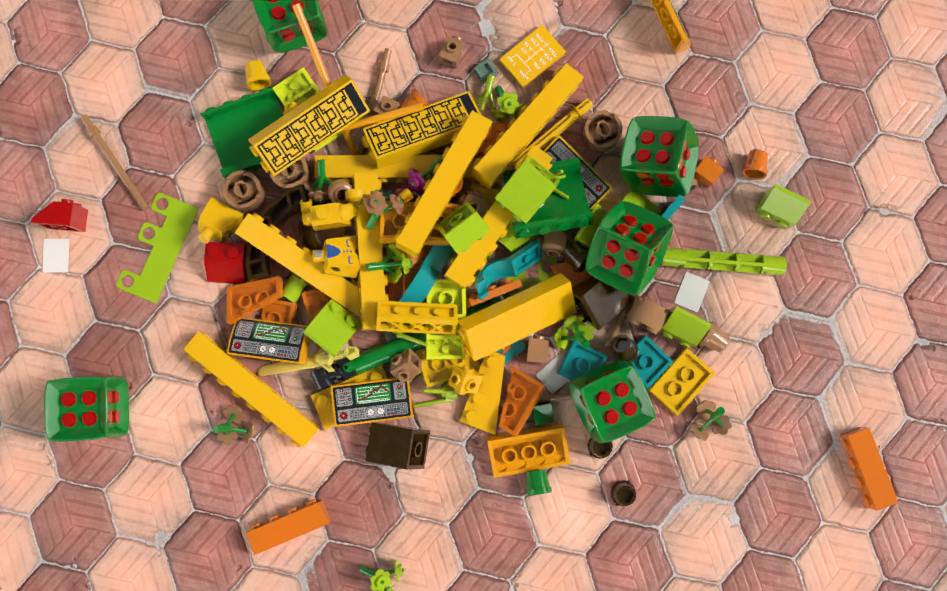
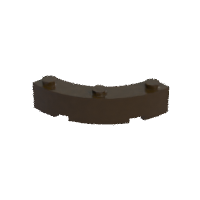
(276, 214)

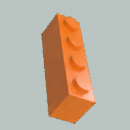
(869, 469)
(287, 527)

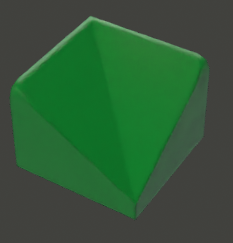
(543, 414)

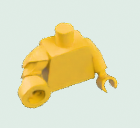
(332, 214)

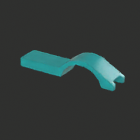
(507, 267)
(427, 274)

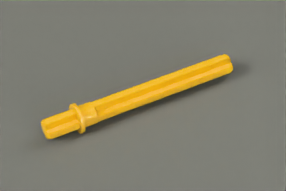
(575, 114)

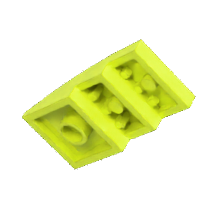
(299, 88)
(446, 345)

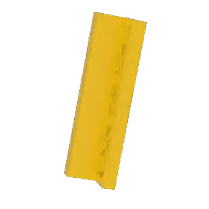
(417, 315)

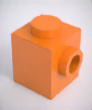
(707, 171)

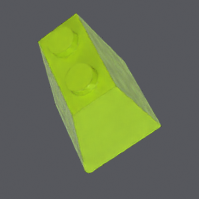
(527, 190)

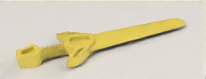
(319, 359)

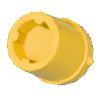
(256, 76)

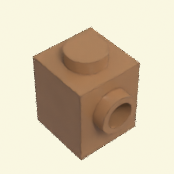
(452, 51)
(537, 349)

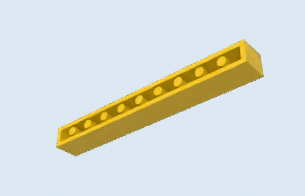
(344, 166)

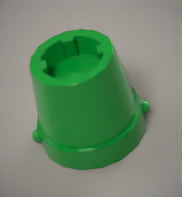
(537, 483)

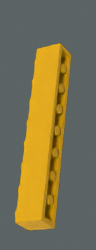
(527, 126)
(443, 185)
(497, 219)
(299, 261)
(370, 283)
(252, 389)

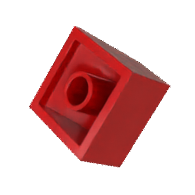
(62, 216)
(225, 262)

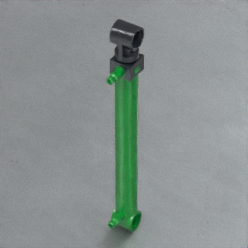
(378, 355)

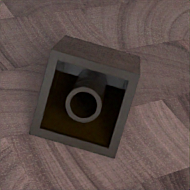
(599, 301)
(397, 446)

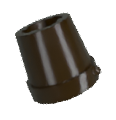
(576, 256)
(625, 348)
(599, 450)
(623, 493)

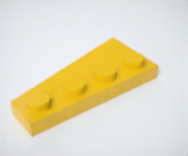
(323, 399)
(483, 407)

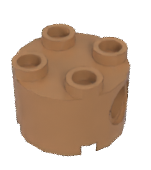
(602, 131)
(292, 176)
(244, 191)
(647, 313)

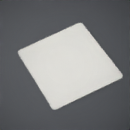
(55, 255)
(691, 292)
(549, 375)

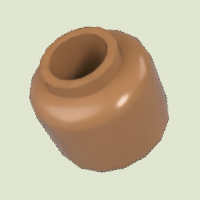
(334, 191)
(555, 243)

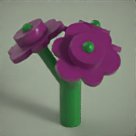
(416, 180)

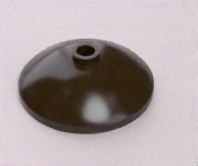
(315, 239)

